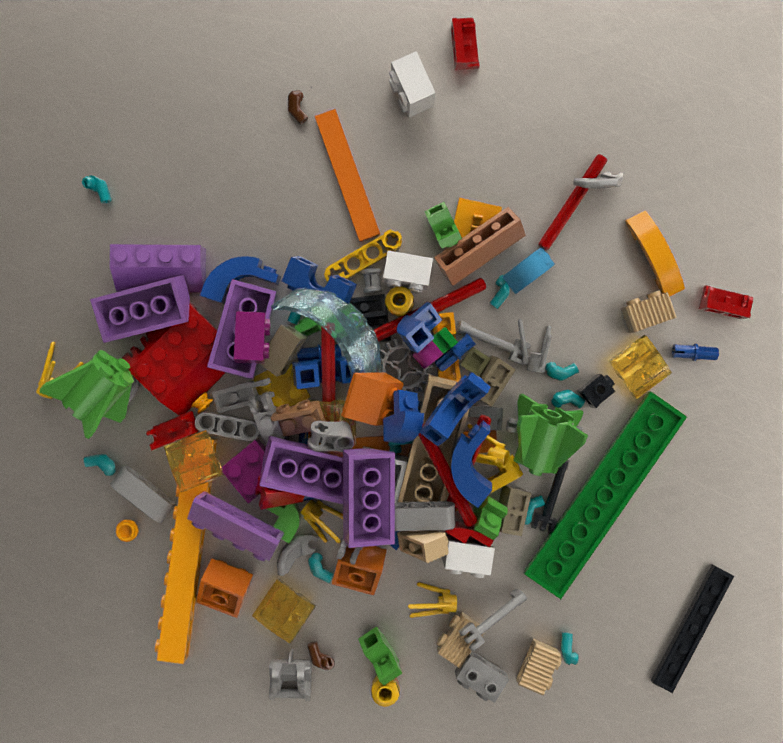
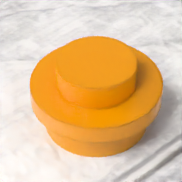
(127, 530)

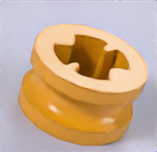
(202, 403)

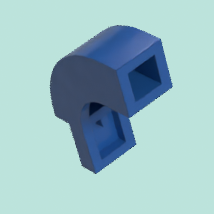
(219, 280)
(453, 407)
(466, 478)

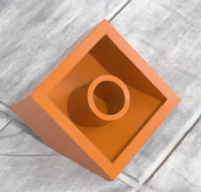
(371, 397)
(364, 574)
(224, 587)

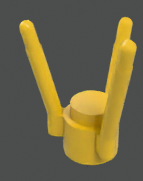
(48, 370)
(496, 456)
(312, 514)
(444, 605)

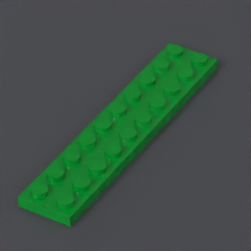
(605, 494)

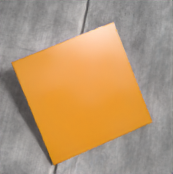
(473, 214)

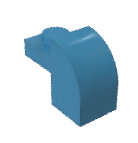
(528, 270)

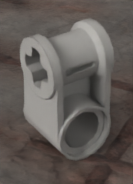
(332, 436)

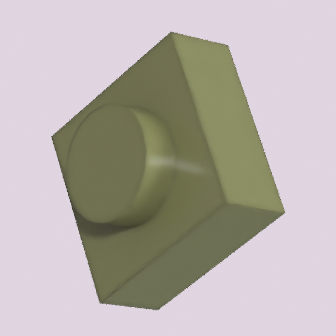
(475, 361)

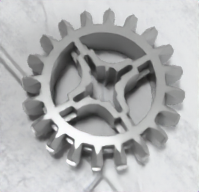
(422, 373)

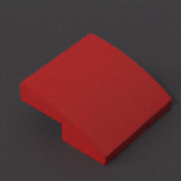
(463, 532)

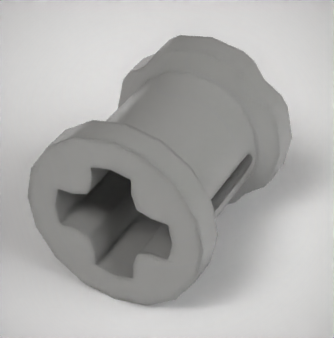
(372, 280)

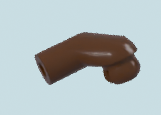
(294, 109)
(318, 658)

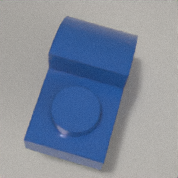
(417, 327)
(406, 421)

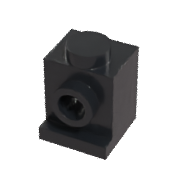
(589, 390)

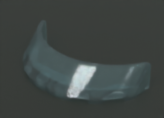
(342, 322)

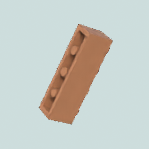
(480, 246)

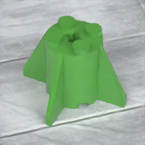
(94, 390)
(546, 436)

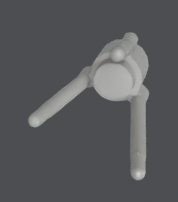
(536, 361)

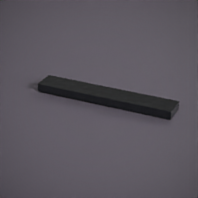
(692, 628)

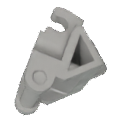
(290, 670)

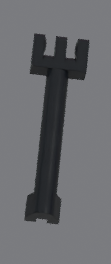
(545, 518)

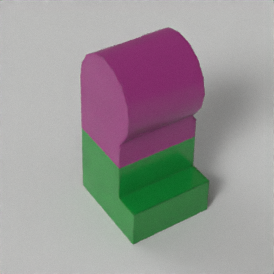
(441, 343)

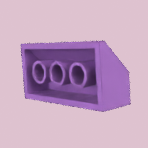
(144, 264)
(242, 298)
(142, 308)
(302, 471)
(368, 497)
(234, 525)

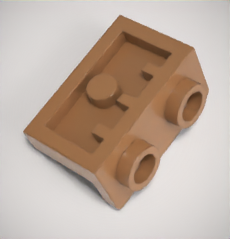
(299, 417)

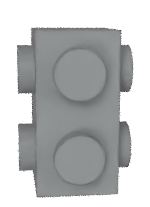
(482, 677)

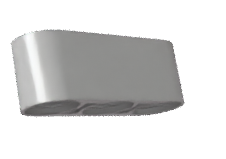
(218, 422)
(143, 494)
(424, 516)

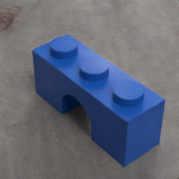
(301, 274)
(309, 372)

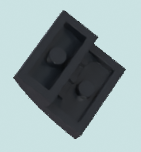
(373, 309)

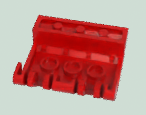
(176, 362)

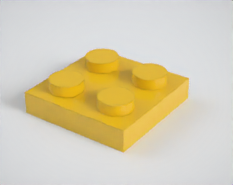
(283, 388)

